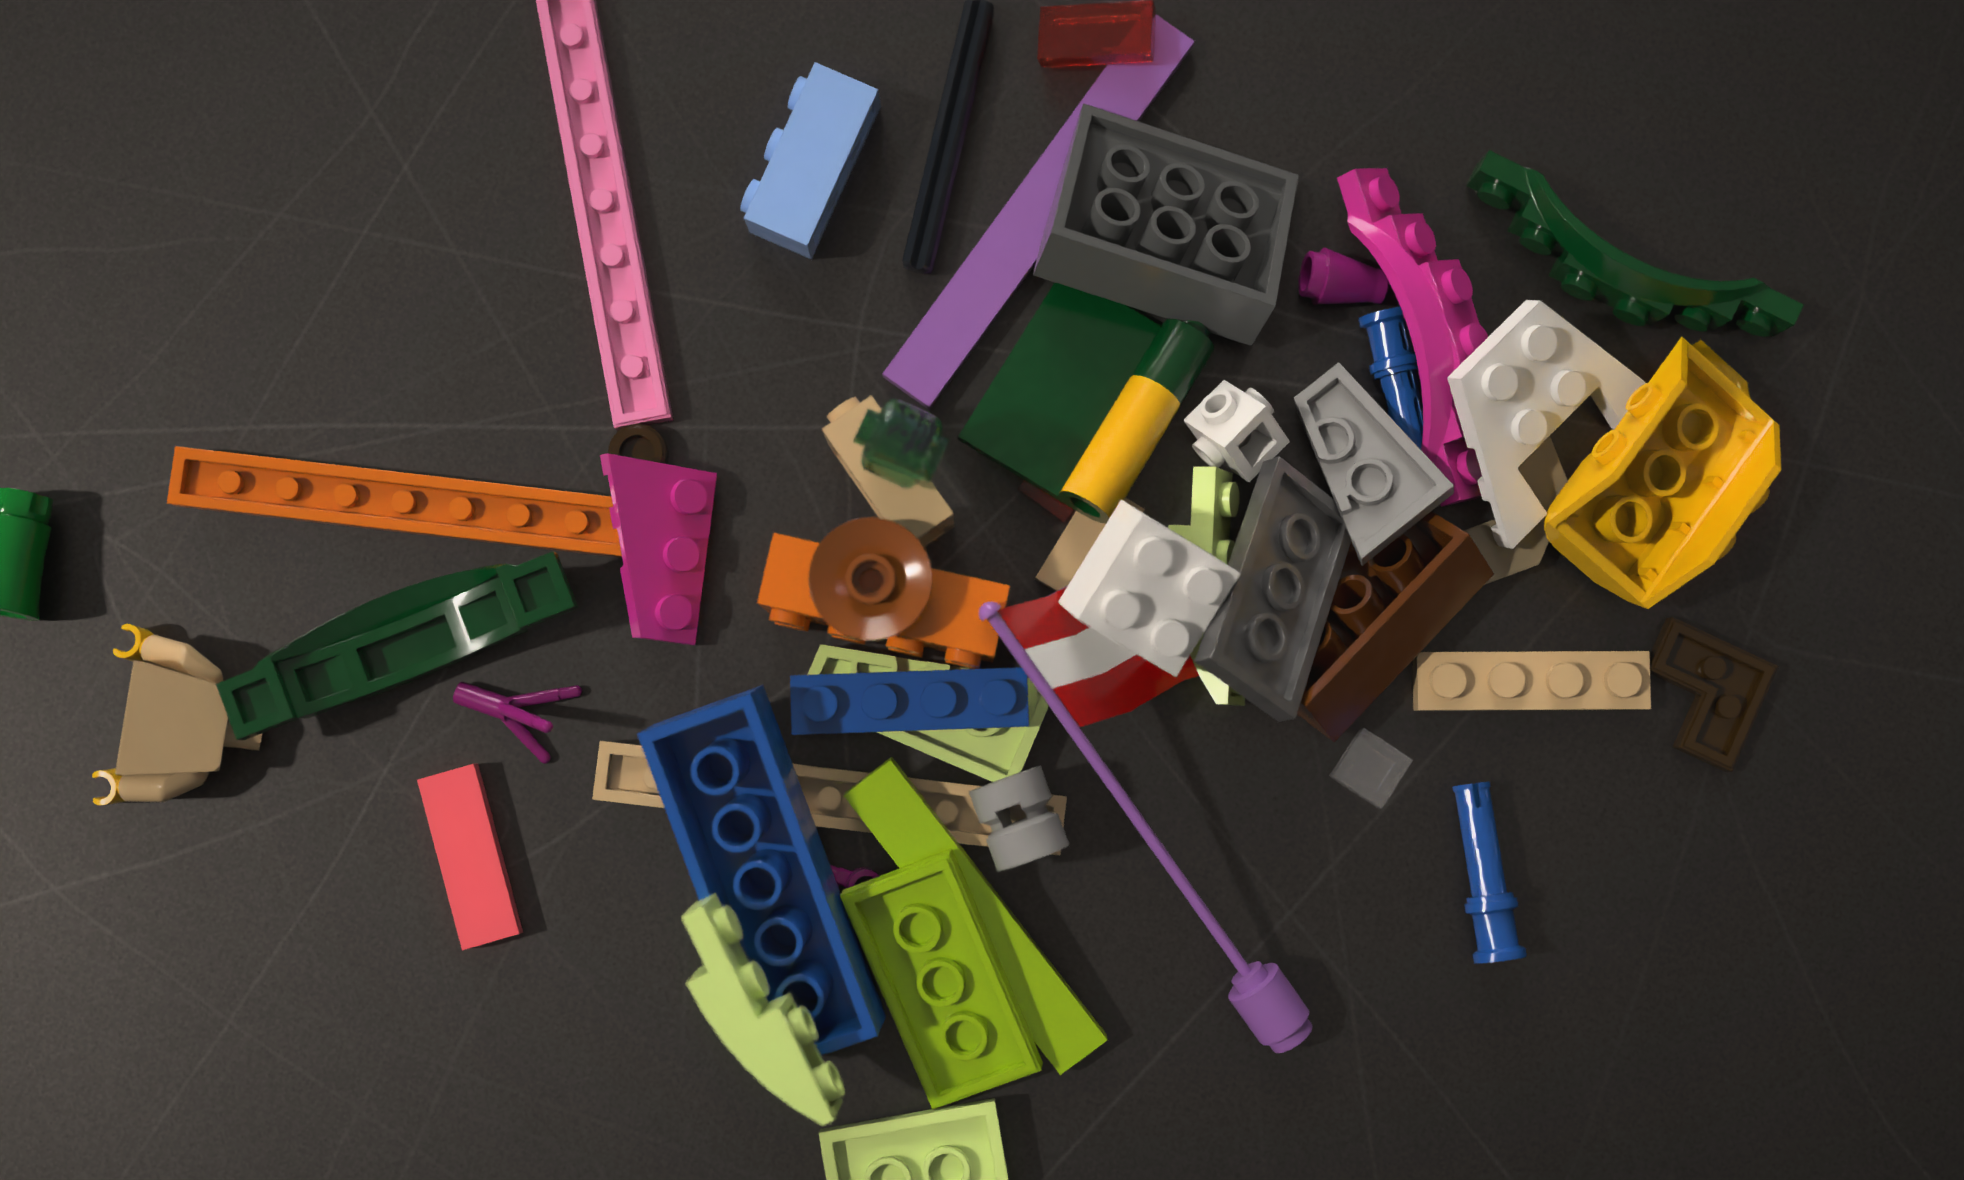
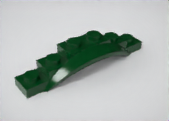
(1601, 271)
(395, 641)

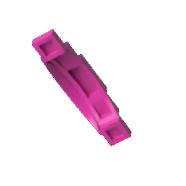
(1435, 308)

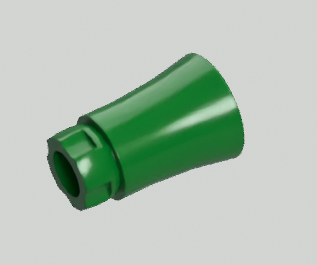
(22, 551)

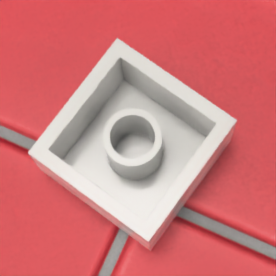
(1148, 588)

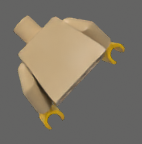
(170, 722)

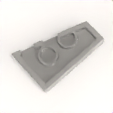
(1368, 462)

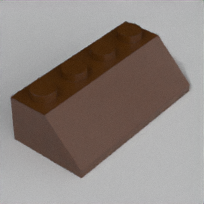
(1387, 617)

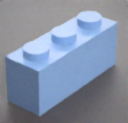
(810, 159)

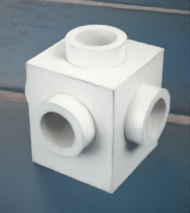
(1236, 430)

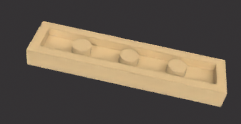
(1531, 681)

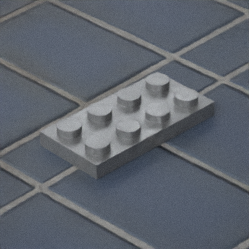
(1278, 606)

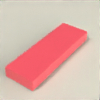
(470, 856)

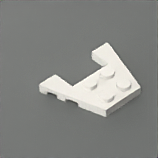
(1519, 393)

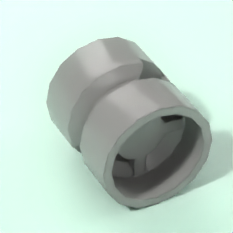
(1024, 839)

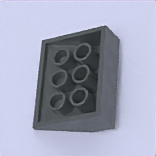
(1168, 225)

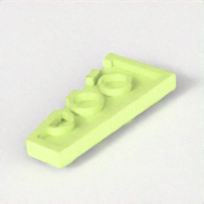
(984, 752)

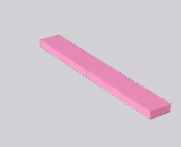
(604, 212)

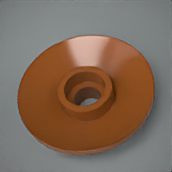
(866, 546)

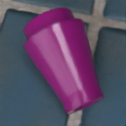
(1338, 279)

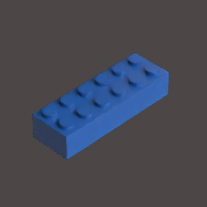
(759, 850)

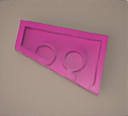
(663, 541)

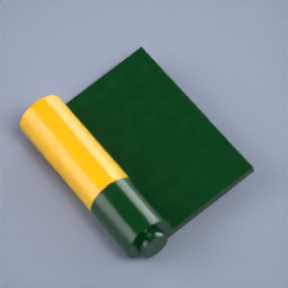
(1087, 398)

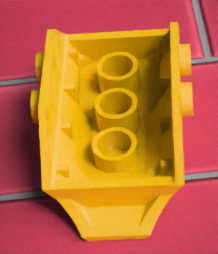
(1669, 480)

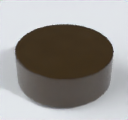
(640, 443)

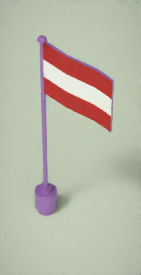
(1094, 679)

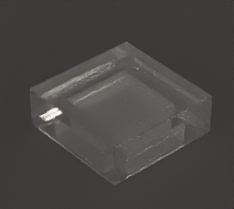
(1371, 768)

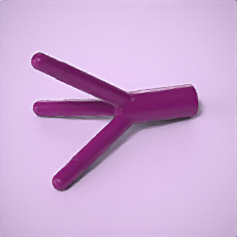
(511, 715)

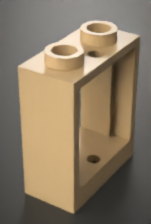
(916, 509)

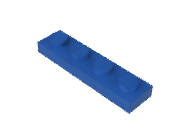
(909, 701)

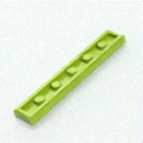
(914, 832)

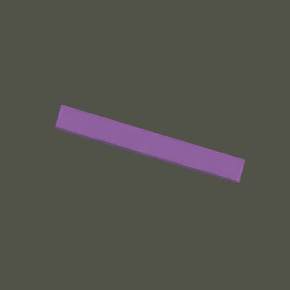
(1014, 238)

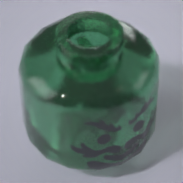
(901, 443)

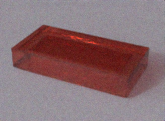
(1097, 33)

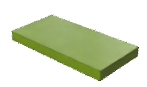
(942, 979)

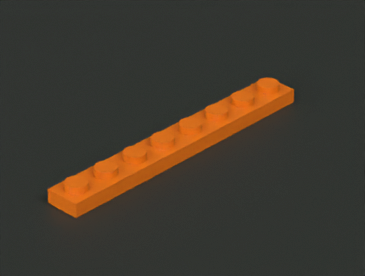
(393, 501)

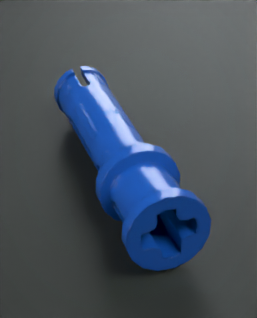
(1396, 369)
(1490, 902)

